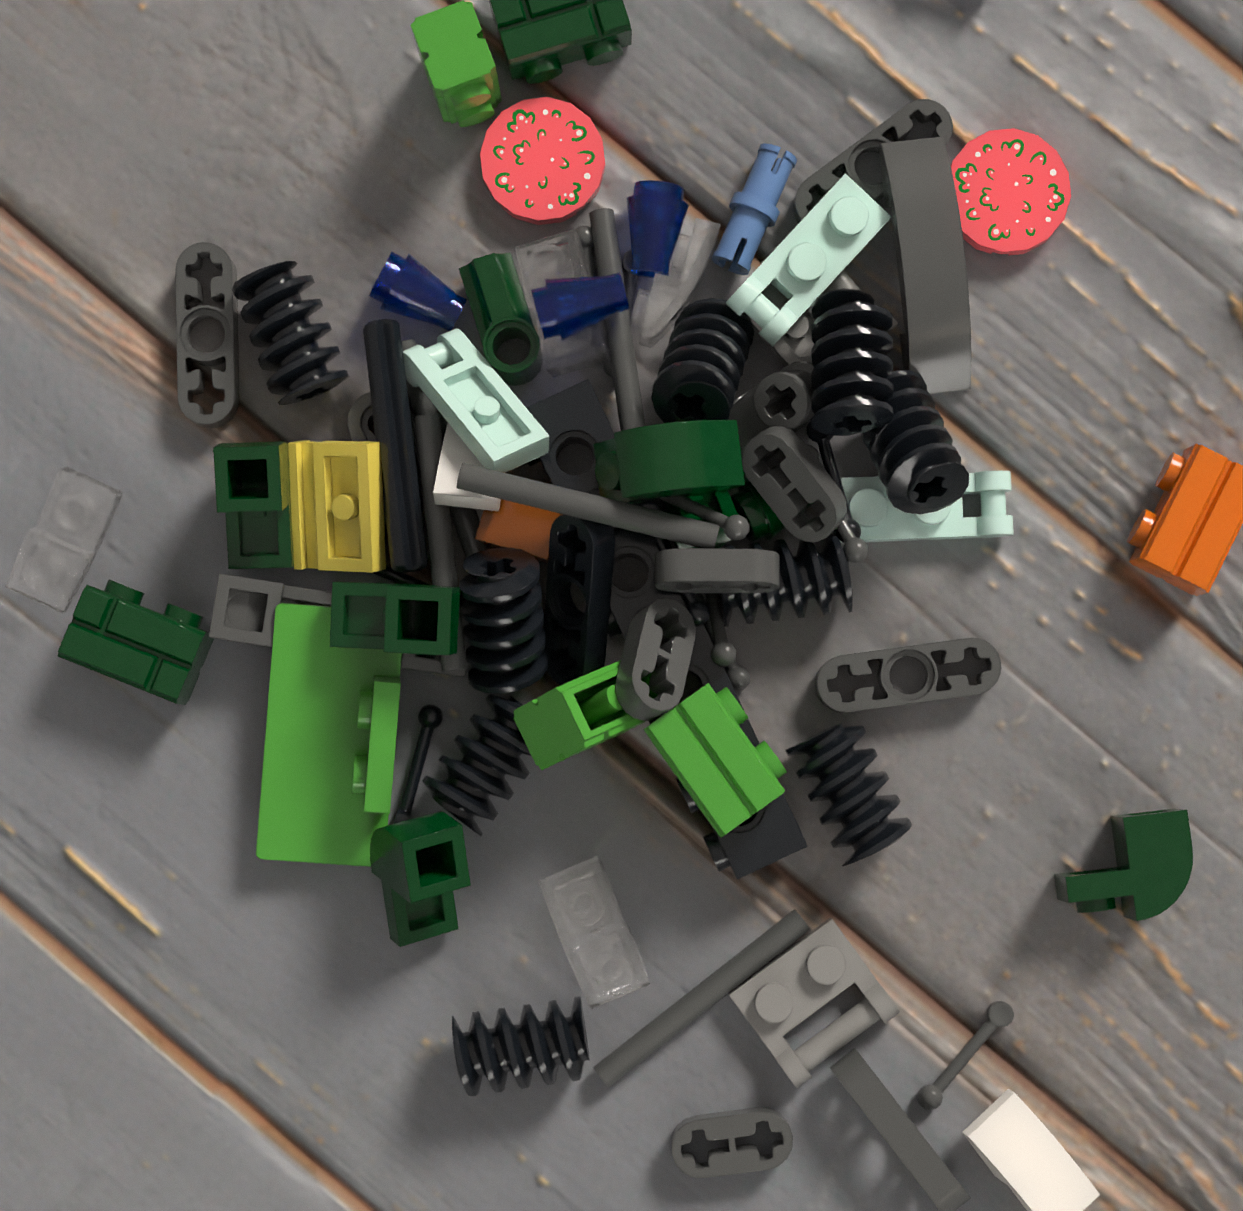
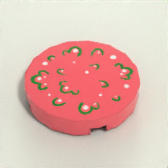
(542, 160)
(1010, 191)

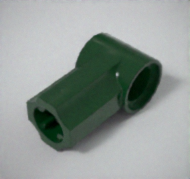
(501, 314)

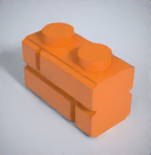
(1192, 521)

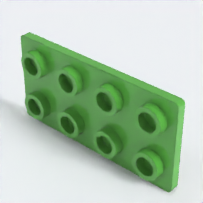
(326, 743)

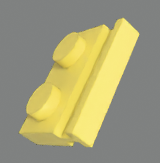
(337, 505)

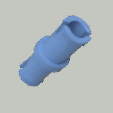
(754, 209)

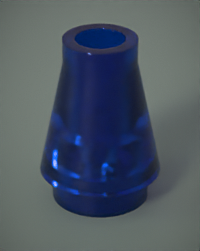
(655, 221)
(416, 293)
(578, 303)

